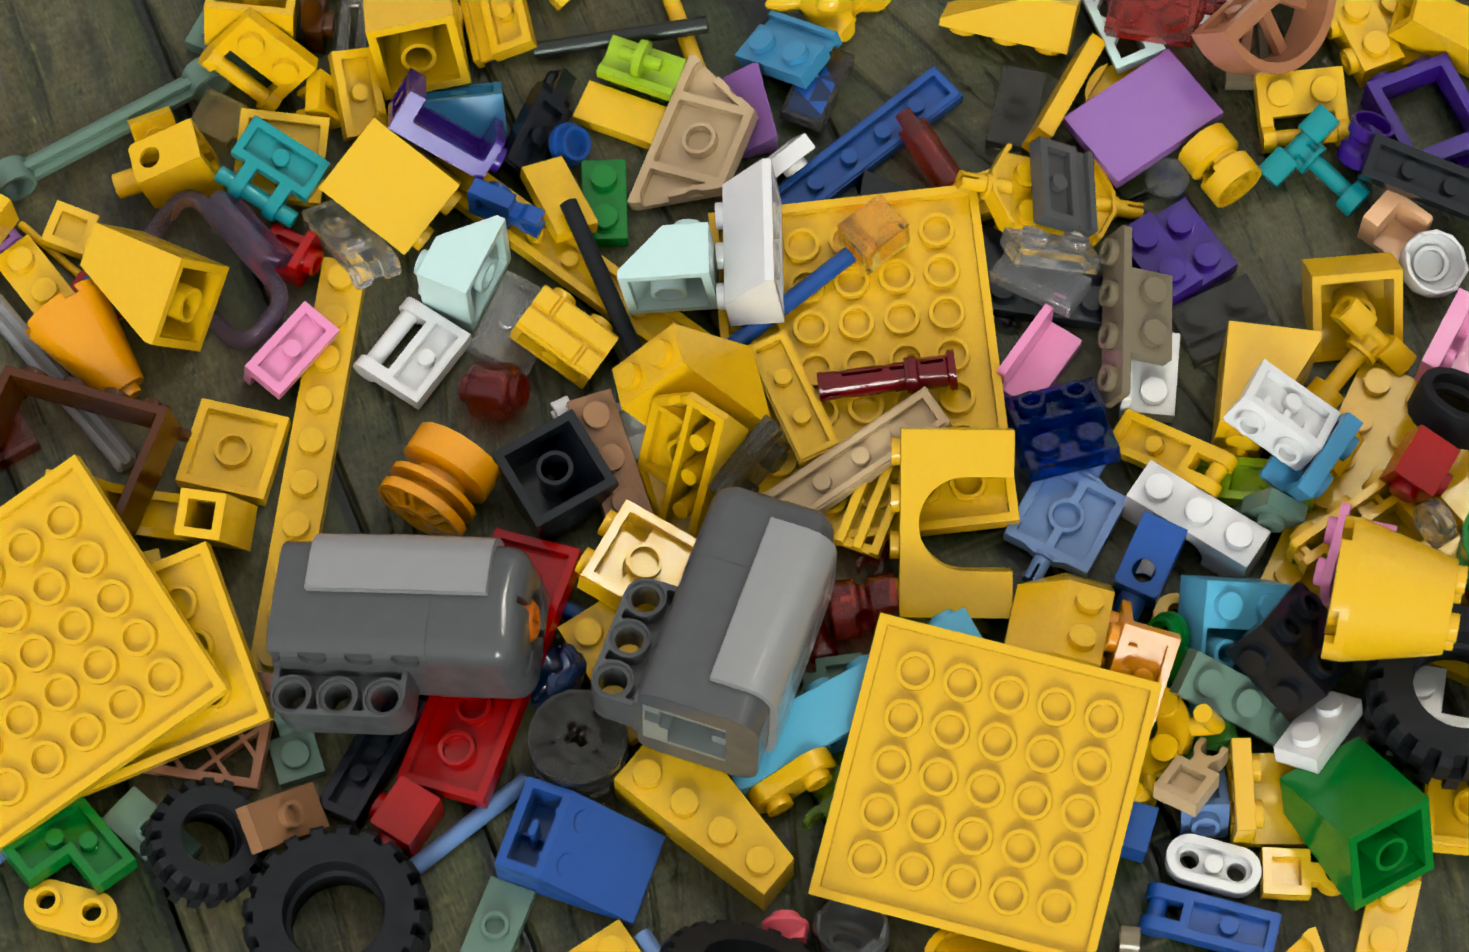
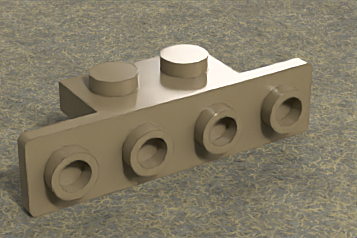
(1133, 317)

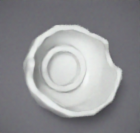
(1433, 263)

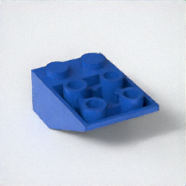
(578, 851)

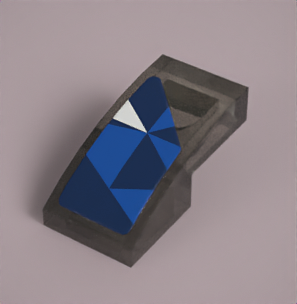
(815, 104)

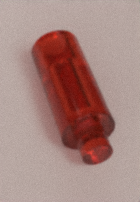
(927, 149)

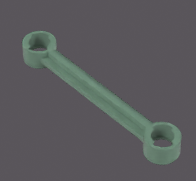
(21, 174)

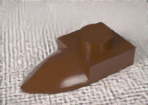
(317, 24)

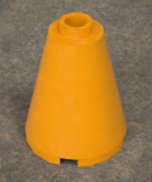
(87, 339)

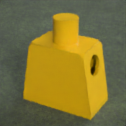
(169, 163)

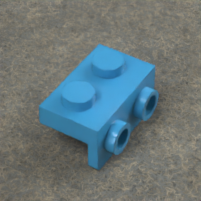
(1315, 476)

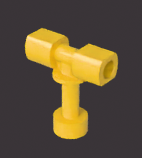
(1364, 344)

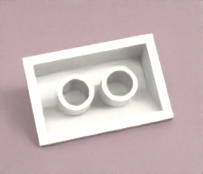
(751, 247)

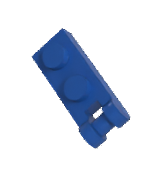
(1208, 921)

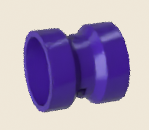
(1361, 128)

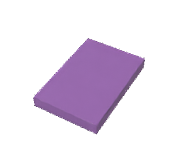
(1142, 118)

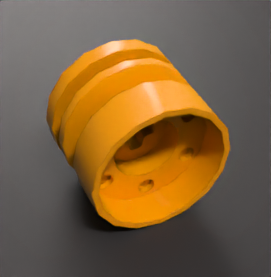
(439, 481)

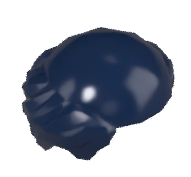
(560, 672)

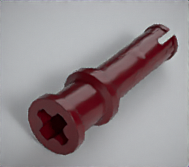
(908, 375)

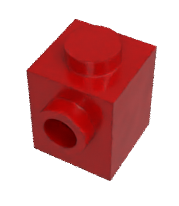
(1420, 466)
(406, 815)

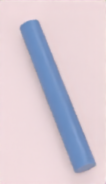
(469, 825)

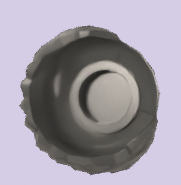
(850, 929)

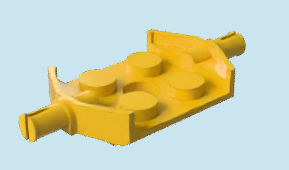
(1010, 202)

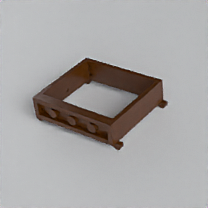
(113, 403)

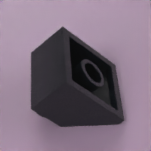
(555, 476)

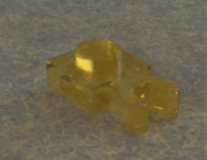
(218, 117)

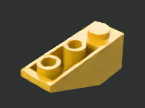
(1034, 23)

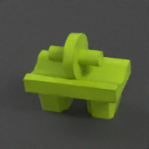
(641, 68)

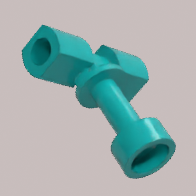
(1306, 153)

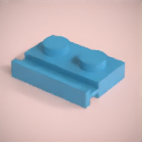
(789, 49)

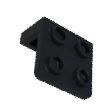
(1285, 653)

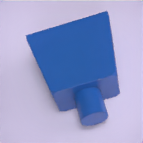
(1152, 554)

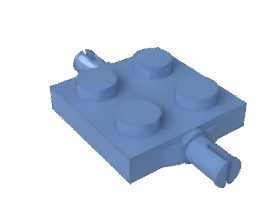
(1066, 522)

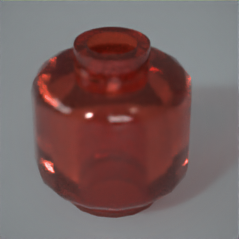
(494, 390)

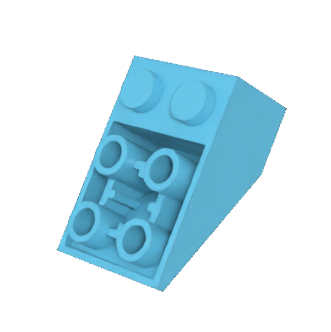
(1224, 610)

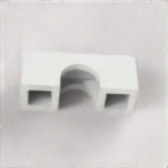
(1223, 536)

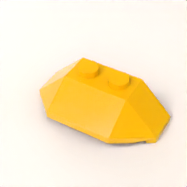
(682, 453)
(1062, 617)

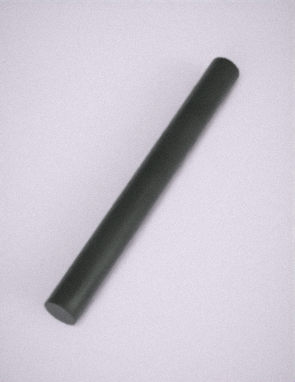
(601, 40)

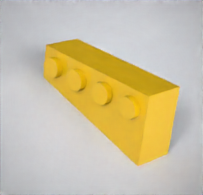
(708, 820)

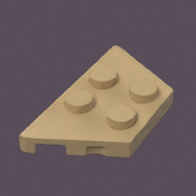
(695, 142)

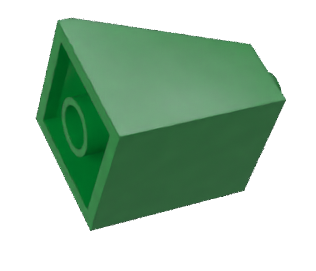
(1361, 822)

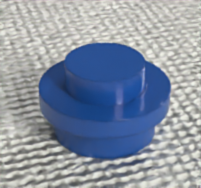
(570, 142)

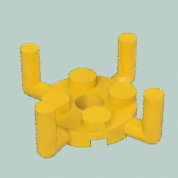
(1174, 736)

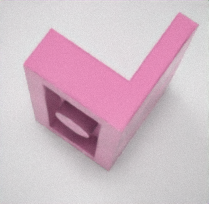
(290, 350)
(1038, 356)

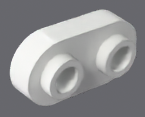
(1213, 862)

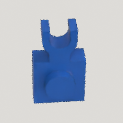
(496, 199)

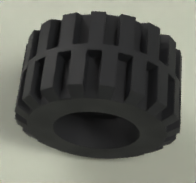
(174, 865)

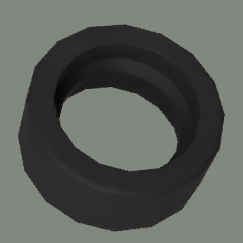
(1443, 404)

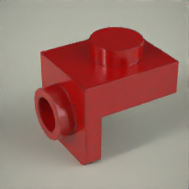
(306, 254)

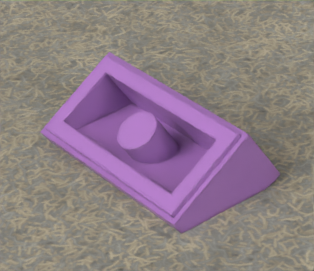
(749, 85)

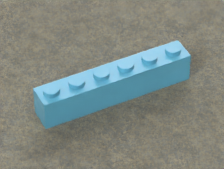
(827, 709)

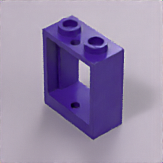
(1419, 74)

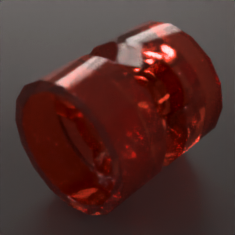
(858, 606)

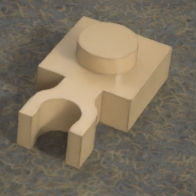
(1191, 782)

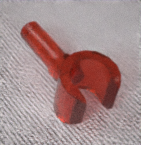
(865, 559)

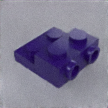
(1180, 246)

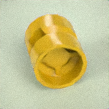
(1224, 170)

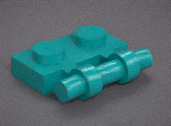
(280, 160)

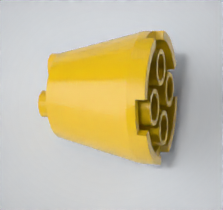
(1391, 596)

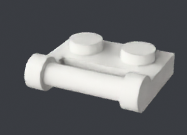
(424, 359)

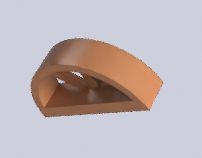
(1228, 35)

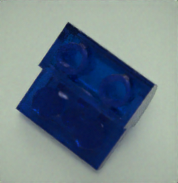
(1061, 429)

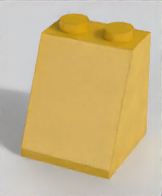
(419, 37)
(392, 185)
(155, 284)
(1242, 351)
(697, 363)

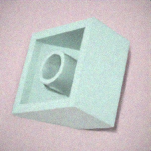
(464, 270)
(672, 271)

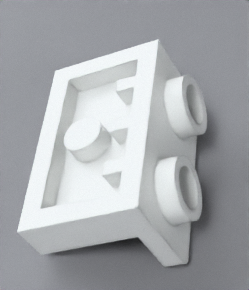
(1154, 387)
(1282, 416)

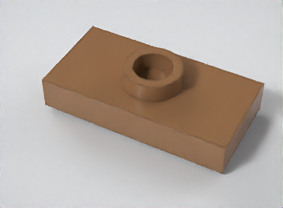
(281, 817)

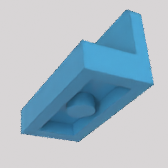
(470, 105)

